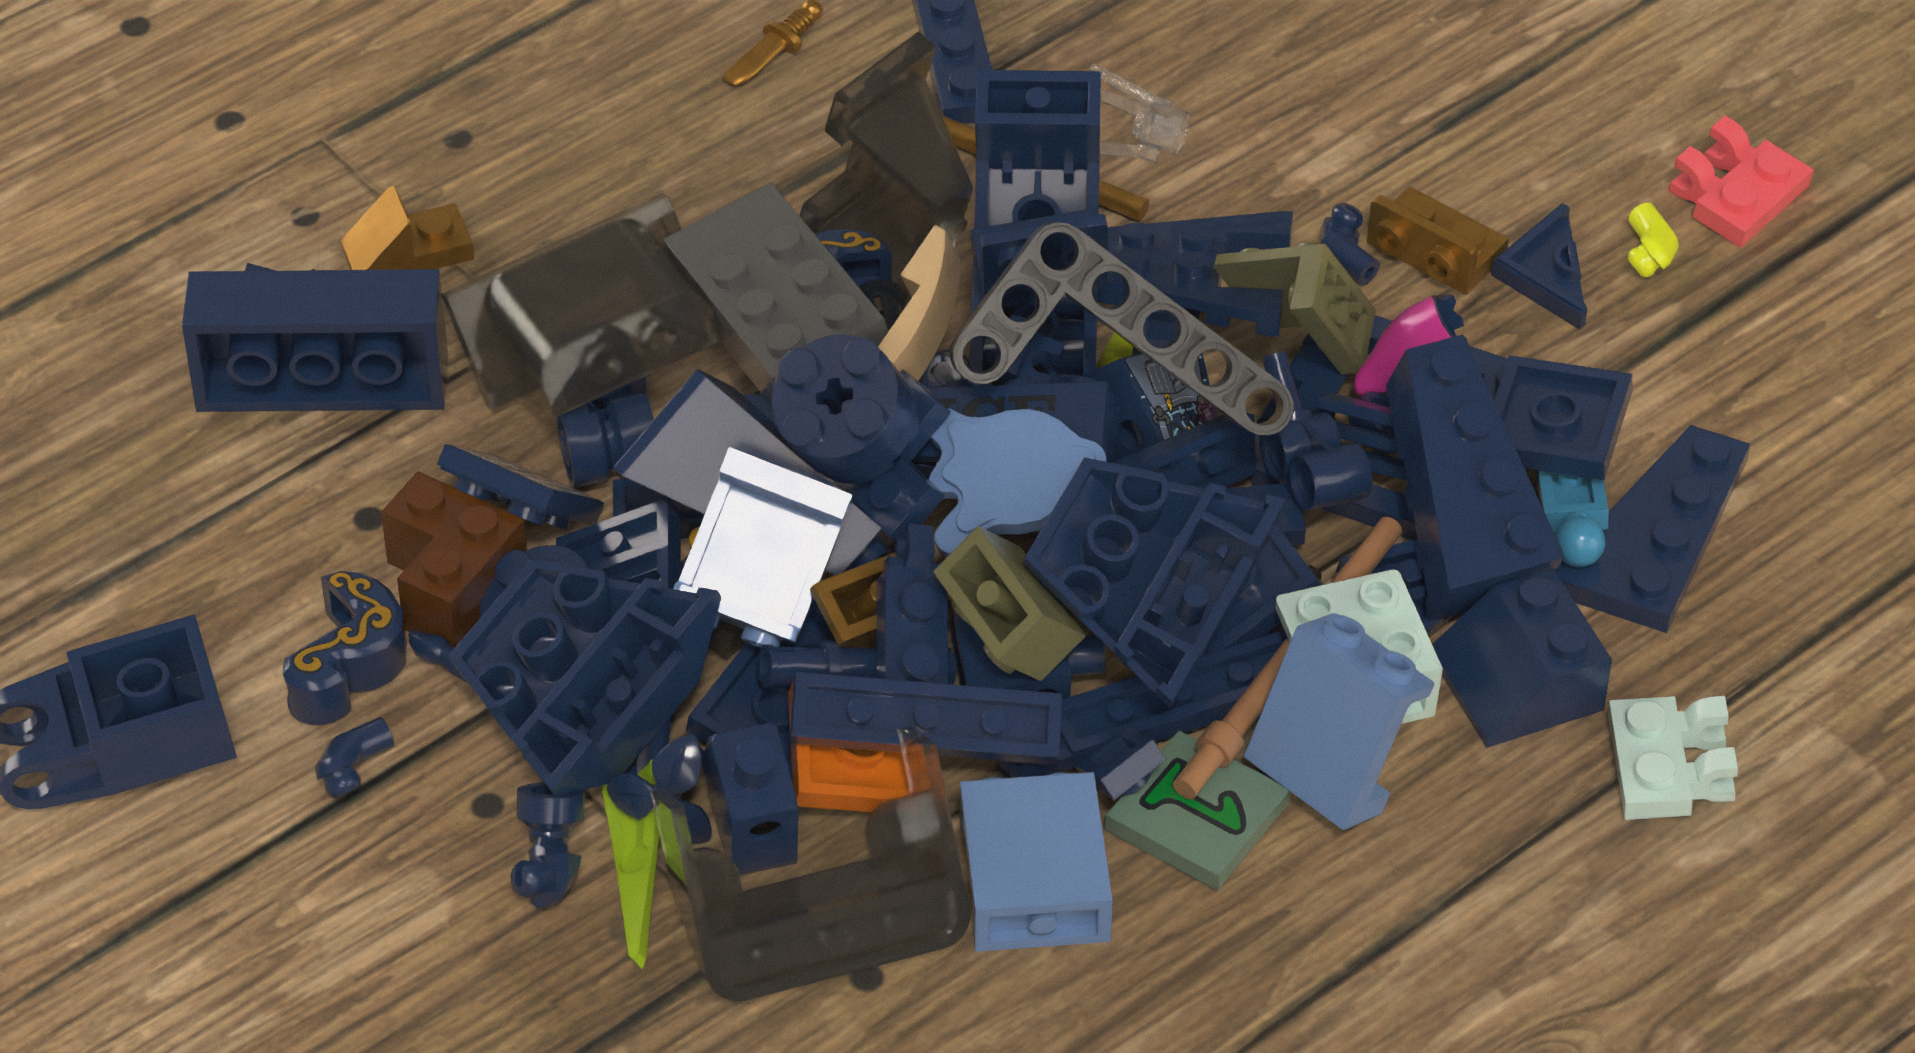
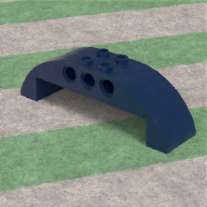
(1036, 161)

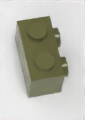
(1007, 605)

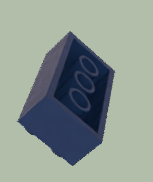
(316, 340)

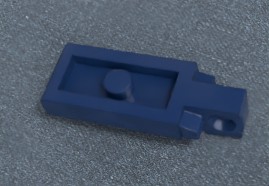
(912, 612)

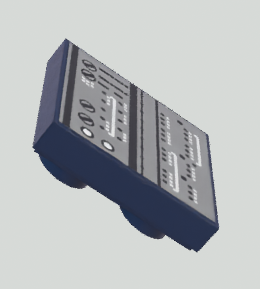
(524, 490)

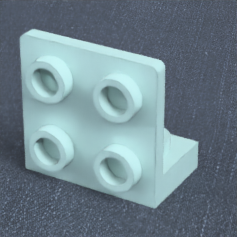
(1384, 611)

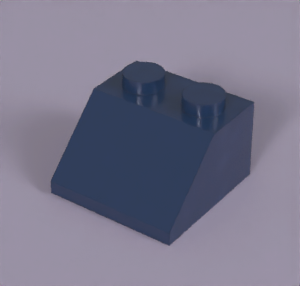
(1524, 660)

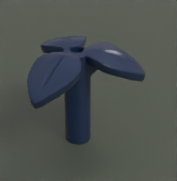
(675, 770)

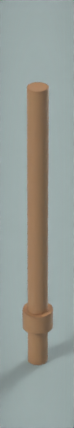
(1224, 738)

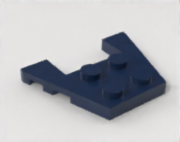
(1181, 261)

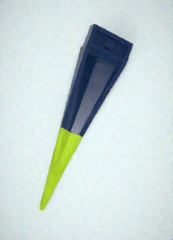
(631, 549)

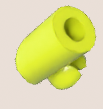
(1657, 239)

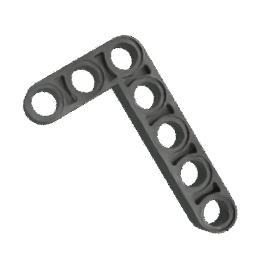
(1124, 319)

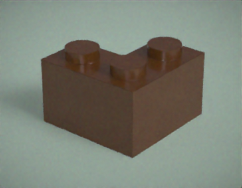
(446, 553)

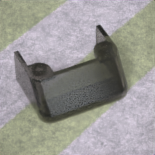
(831, 920)

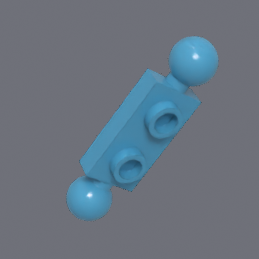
(1576, 514)

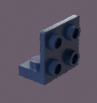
(998, 245)

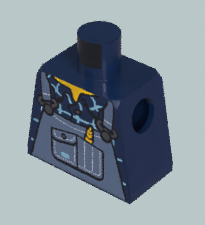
(1152, 401)

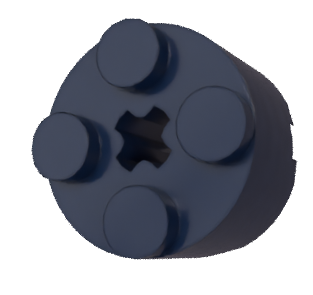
(844, 408)

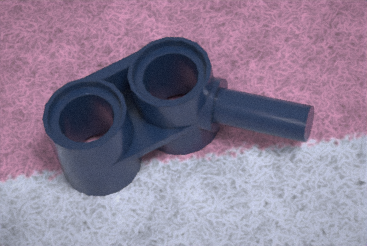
(1310, 453)

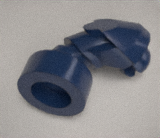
(550, 864)

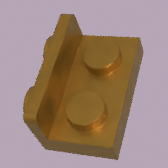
(1434, 238)

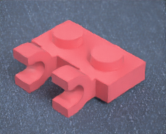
(1750, 194)

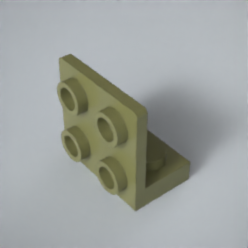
(1315, 296)

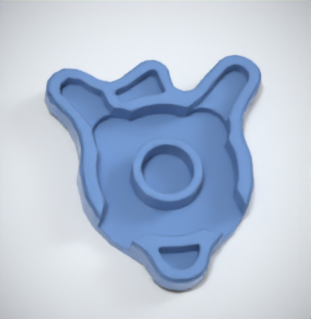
(1004, 471)

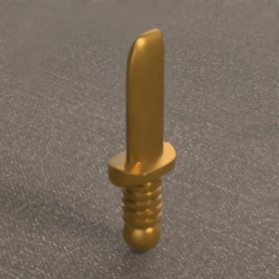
(776, 39)

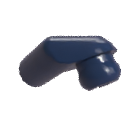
(1342, 238)
(349, 749)

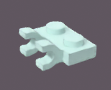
(1652, 761)

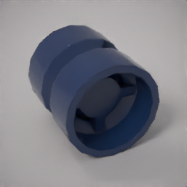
(598, 438)

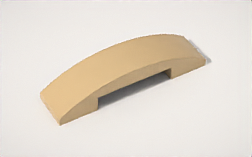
(933, 284)

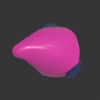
(1416, 326)

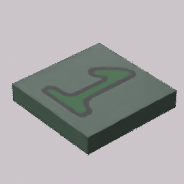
(1201, 834)

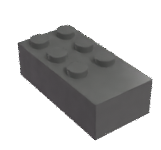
(770, 283)

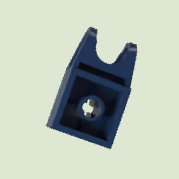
(116, 718)

